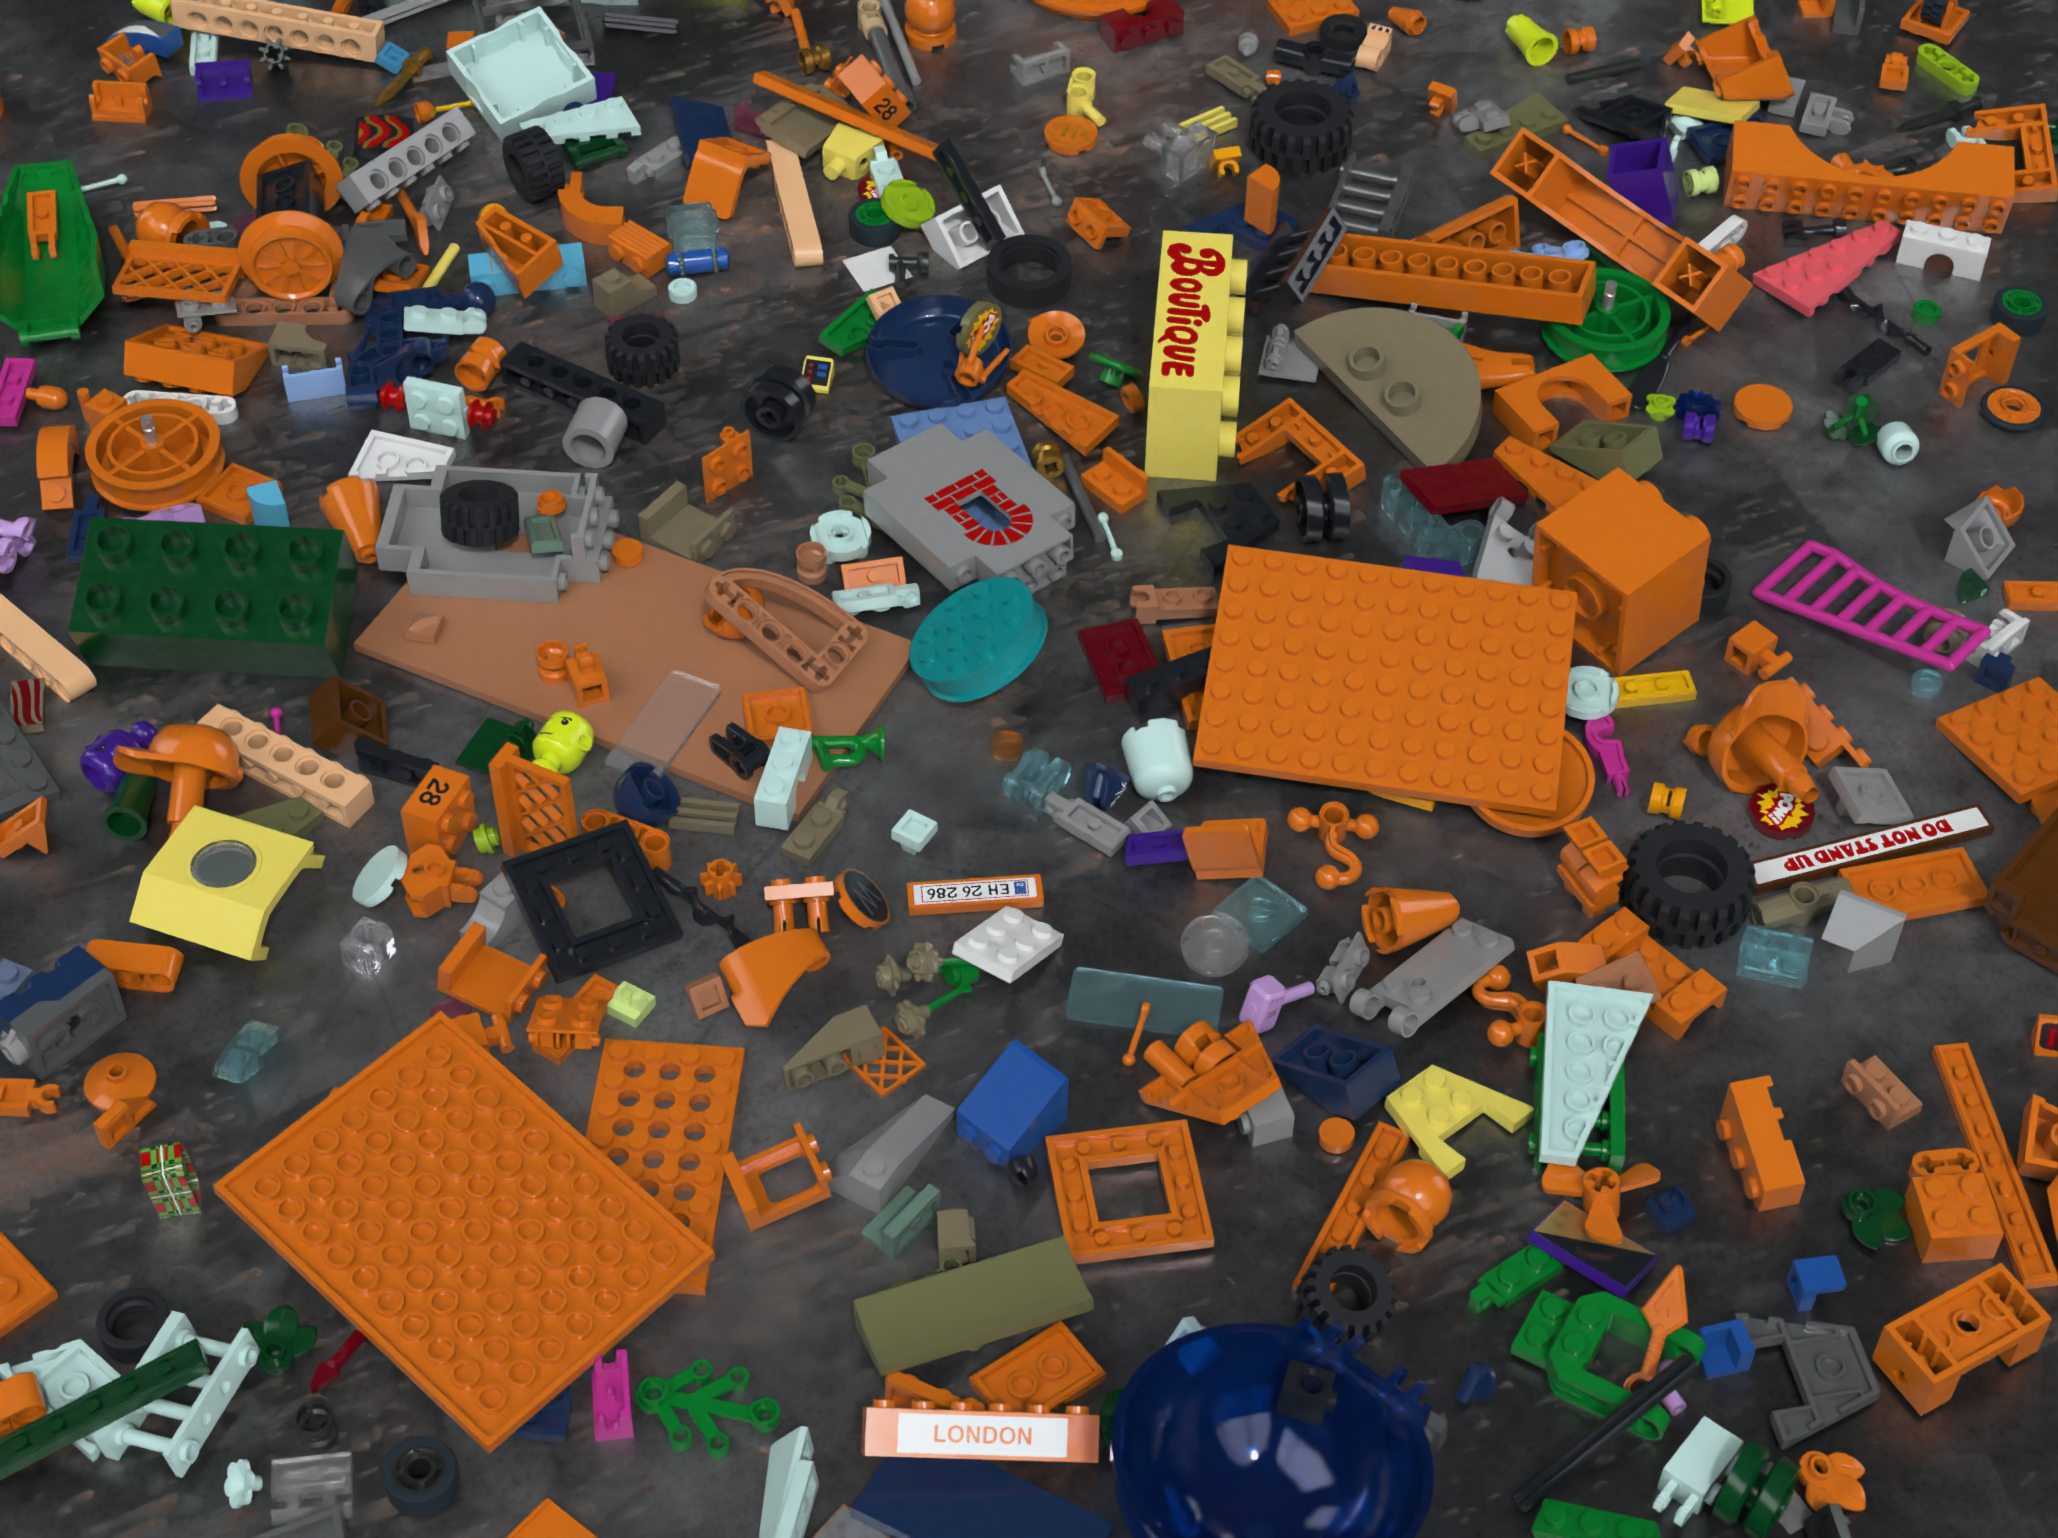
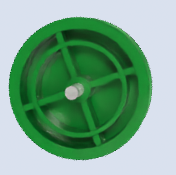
(1621, 326)

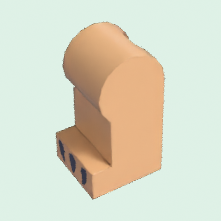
(1374, 47)

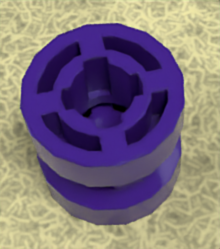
(1691, 427)

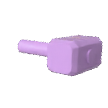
(1266, 999)

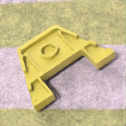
(1442, 1103)

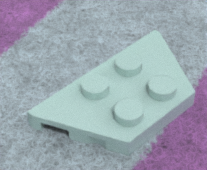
(66, 1376)

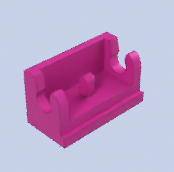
(612, 1398)

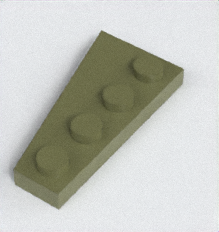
(1532, 113)

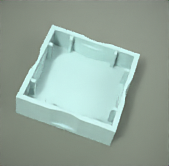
(520, 72)

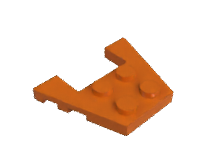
(1224, 1090)

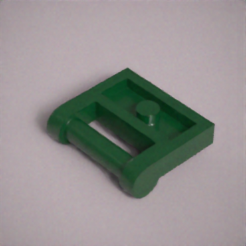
(576, 149)

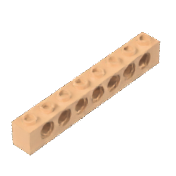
(295, 25)

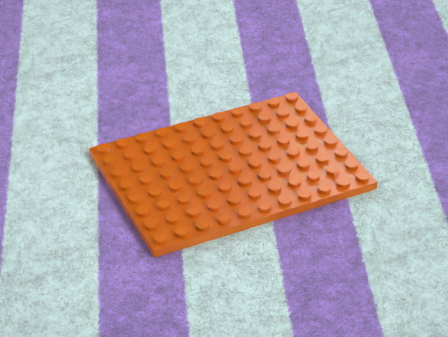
(1388, 680)
(464, 1228)

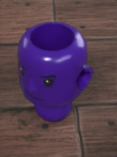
(97, 758)

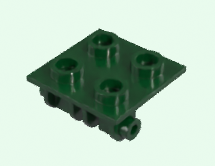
(490, 740)

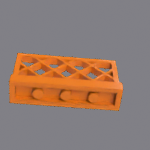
(176, 260)
(514, 806)

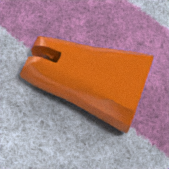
(1500, 368)

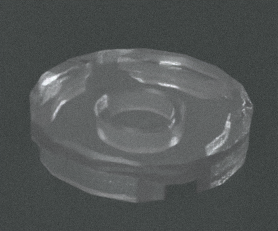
(1215, 944)

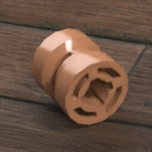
(811, 563)

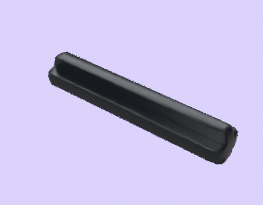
(640, 23)

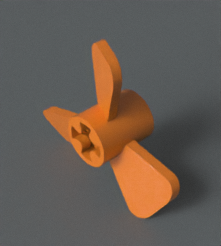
(1600, 1193)

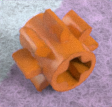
(721, 879)

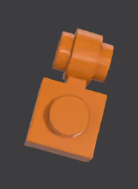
(1894, 72)

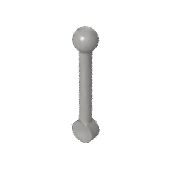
(1056, 200)

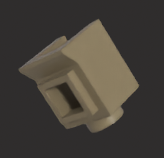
(956, 1235)

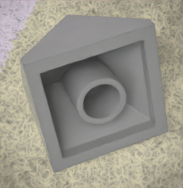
(1978, 538)
(1863, 931)

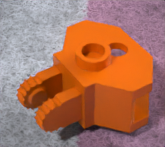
(437, 882)

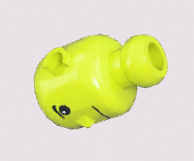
(563, 742)

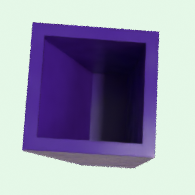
(1645, 177)

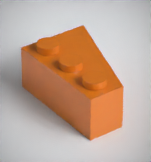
(1757, 1145)

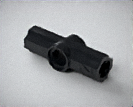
(1313, 58)

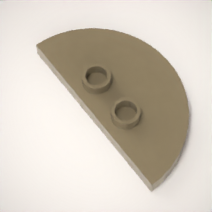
(1403, 377)

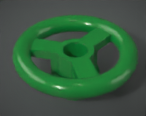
(1114, 370)

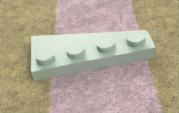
(594, 119)

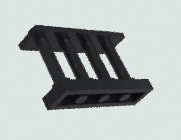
(1305, 268)

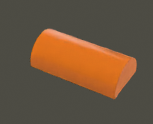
(1487, 227)

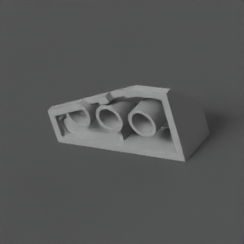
(886, 1157)

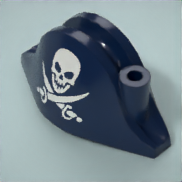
(1103, 785)

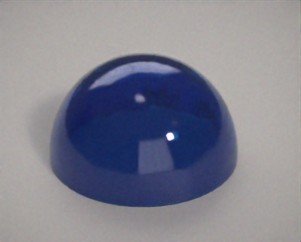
(1212, 1459)

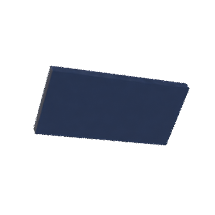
(967, 1501)

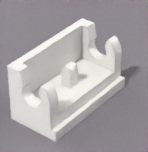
(2002, 638)

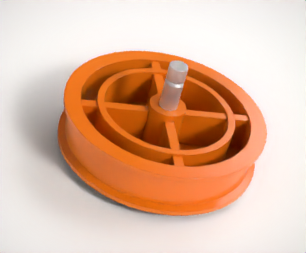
(154, 454)

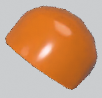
(2007, 503)

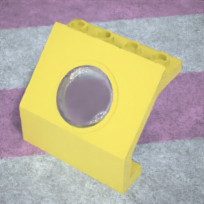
(220, 882)

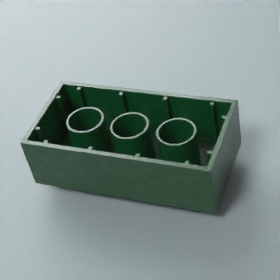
(214, 597)

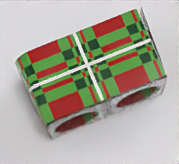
(170, 1180)

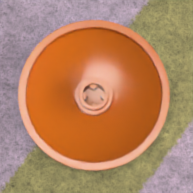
(1573, 797)

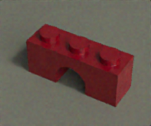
(1125, 31)

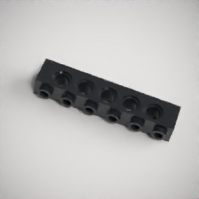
(569, 384)

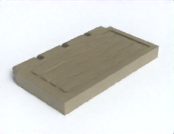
(798, 125)

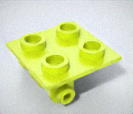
(1726, 11)

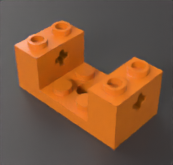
(1929, 1351)

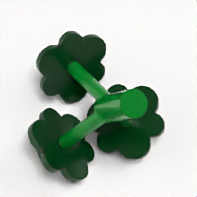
(1859, 412)

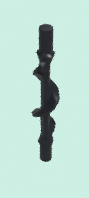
(1884, 324)
(701, 913)

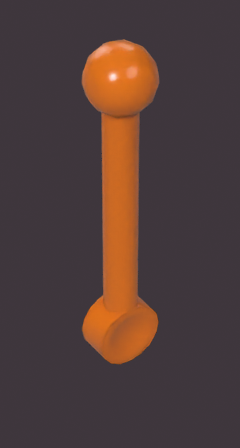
(1602, 150)
(1686, 340)
(1128, 1058)

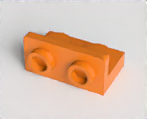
(1095, 221)
(1116, 481)

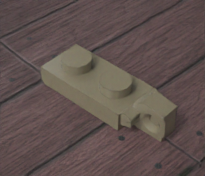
(1235, 77)
(817, 829)

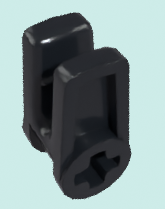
(740, 750)

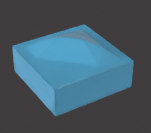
(392, 57)

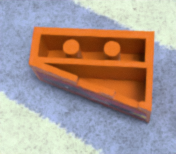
(519, 249)

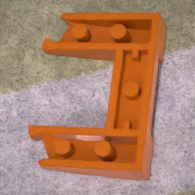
(2031, 126)
(1292, 423)

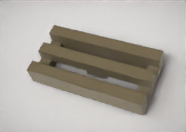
(705, 811)

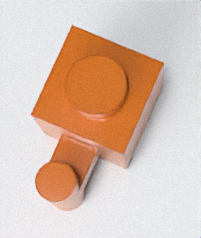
(99, 406)
(1755, 648)
(489, 1036)

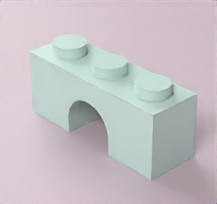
(785, 766)

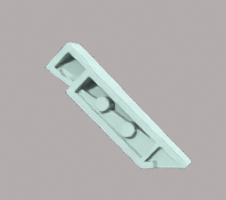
(789, 1486)

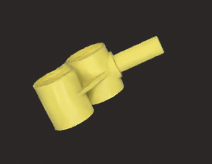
(1081, 93)

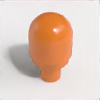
(48, 397)

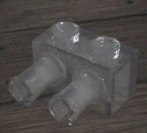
(1185, 151)

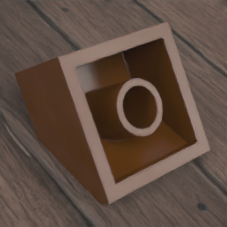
(345, 713)

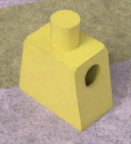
(848, 152)

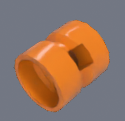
(480, 364)
(1202, 1047)

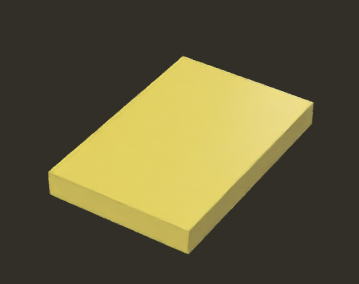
(1707, 106)

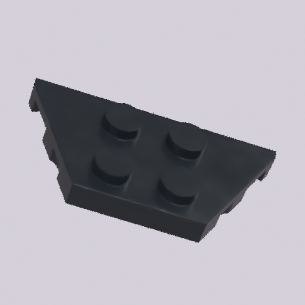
(1630, 116)

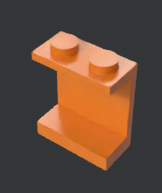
(490, 977)

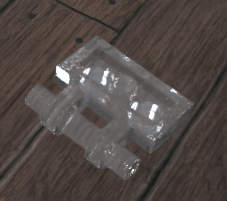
(311, 1478)

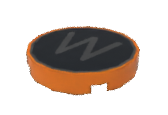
(861, 899)

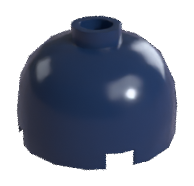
(645, 795)

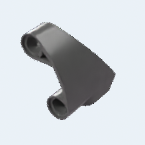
(364, 257)

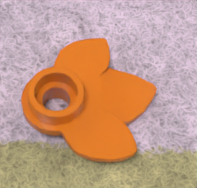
(1836, 1481)

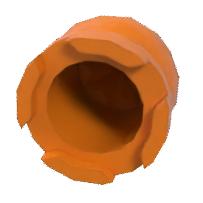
(930, 23)
(168, 222)
(1409, 1204)

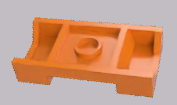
(1682, 991)

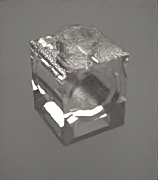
(367, 947)

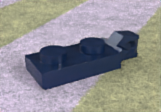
(80, 526)

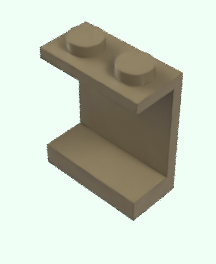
(684, 528)

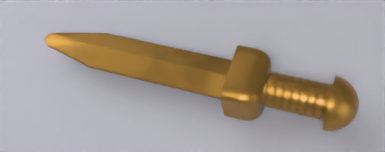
(411, 67)

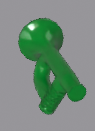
(859, 744)

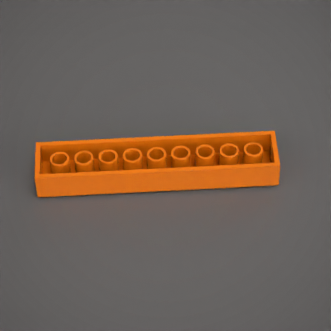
(1460, 278)

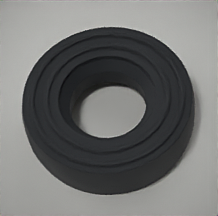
(1343, 42)

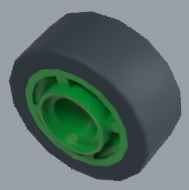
(871, 225)
(2020, 309)

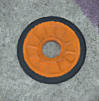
(1995, 409)

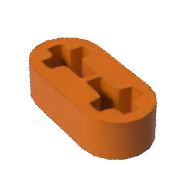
(1943, 1162)

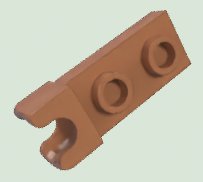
(1172, 603)

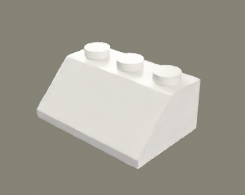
(955, 236)

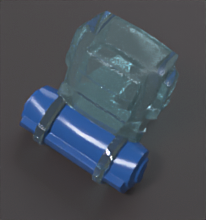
(694, 240)

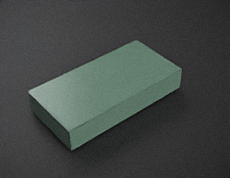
(543, 534)

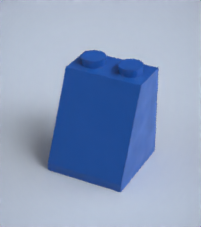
(1014, 1106)

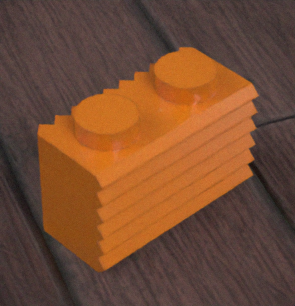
(638, 248)

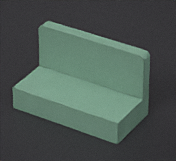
(902, 1219)

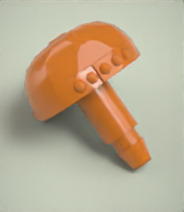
(1765, 742)
(188, 758)

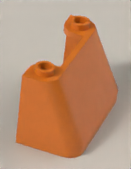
(1743, 63)

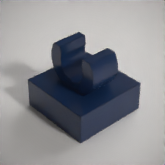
(1995, 672)
(1671, 1210)

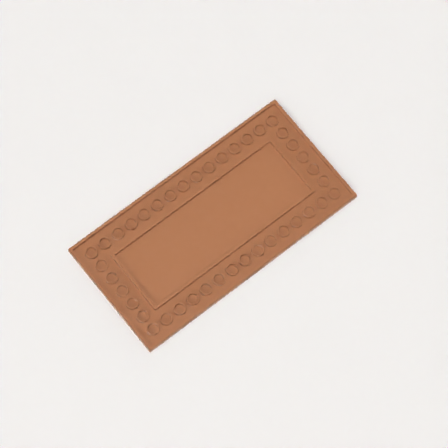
(642, 628)

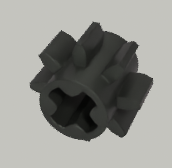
(282, 56)

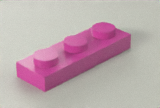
(15, 378)

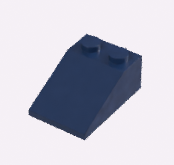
(1339, 1070)

